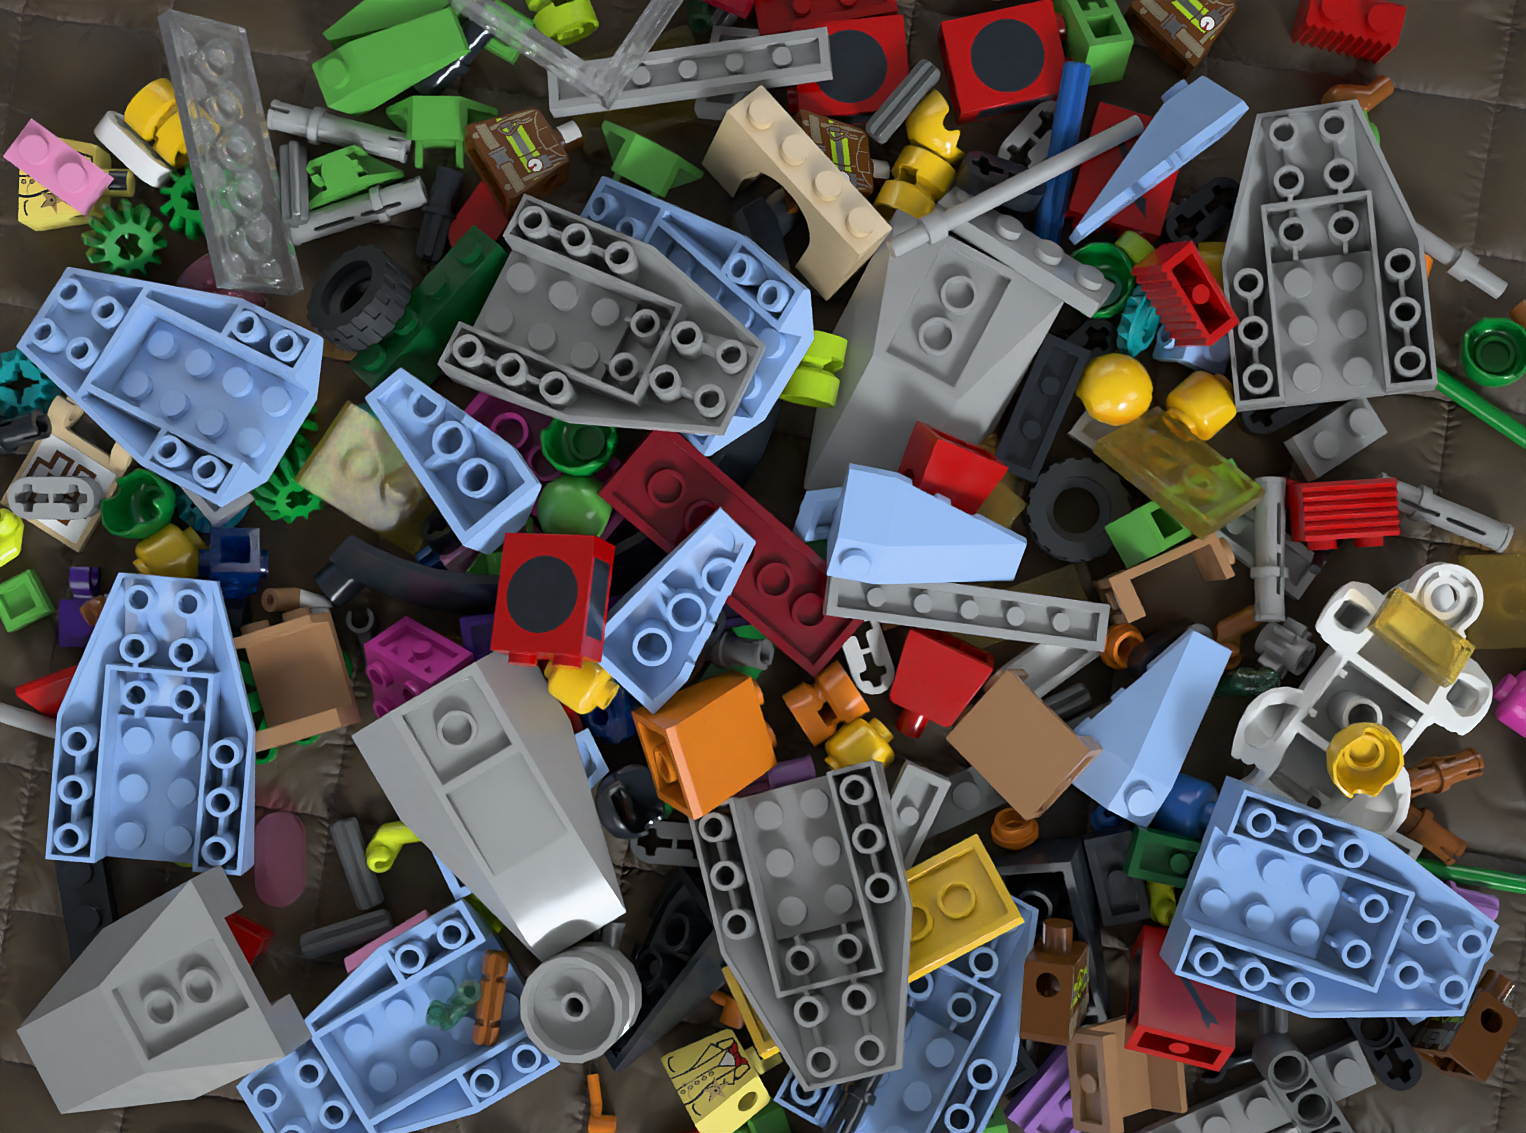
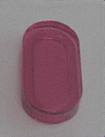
(280, 858)

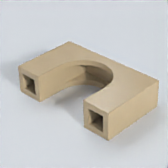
(842, 224)

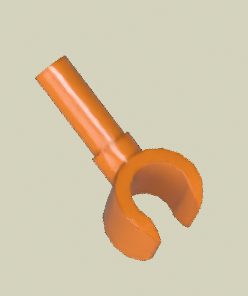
(730, 1014)
(598, 1122)

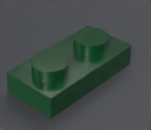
(1161, 856)

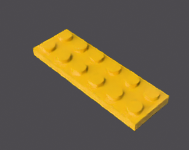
(955, 909)

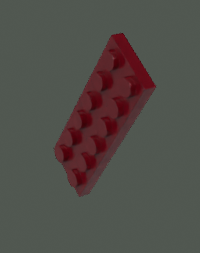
(674, 488)

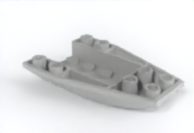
(501, 798)

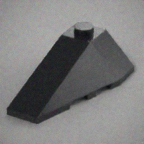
(1060, 884)
(675, 966)

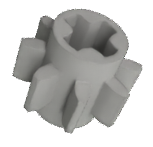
(1285, 647)

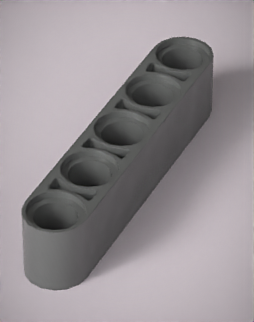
(1293, 1082)

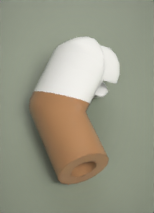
(294, 598)

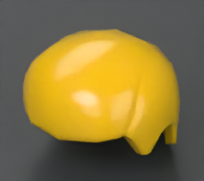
(927, 131)
(1115, 388)
(1364, 759)

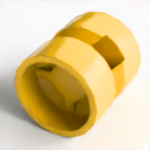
(156, 118)
(917, 184)

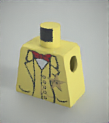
(46, 211)
(719, 1081)

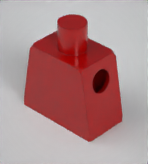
(950, 467)
(936, 678)

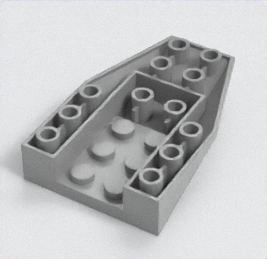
(1324, 267)
(602, 332)
(930, 342)
(815, 919)
(159, 1008)

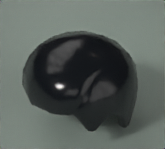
(628, 802)

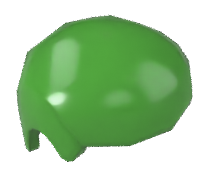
(573, 506)

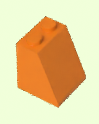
(707, 742)

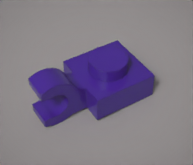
(72, 626)

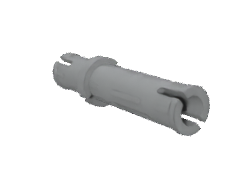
(332, 129)
(362, 209)
(1421, 504)
(1270, 567)

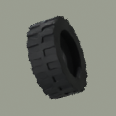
(374, 314)
(1040, 502)

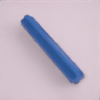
(1063, 136)

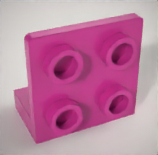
(408, 662)

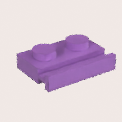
(1045, 1099)

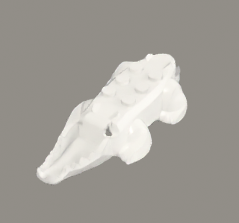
(1363, 682)

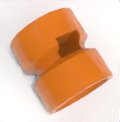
(843, 704)

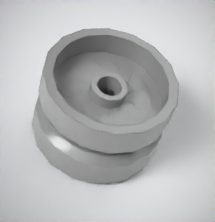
(580, 1001)

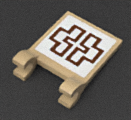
(71, 455)

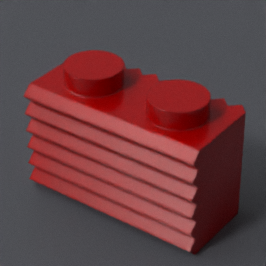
(1350, 26)
(1185, 294)
(1343, 511)

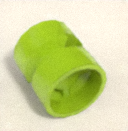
(564, 19)
(814, 378)

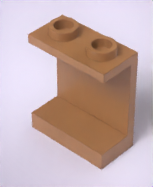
(1211, 556)
(298, 677)
(1021, 744)
(1117, 1081)

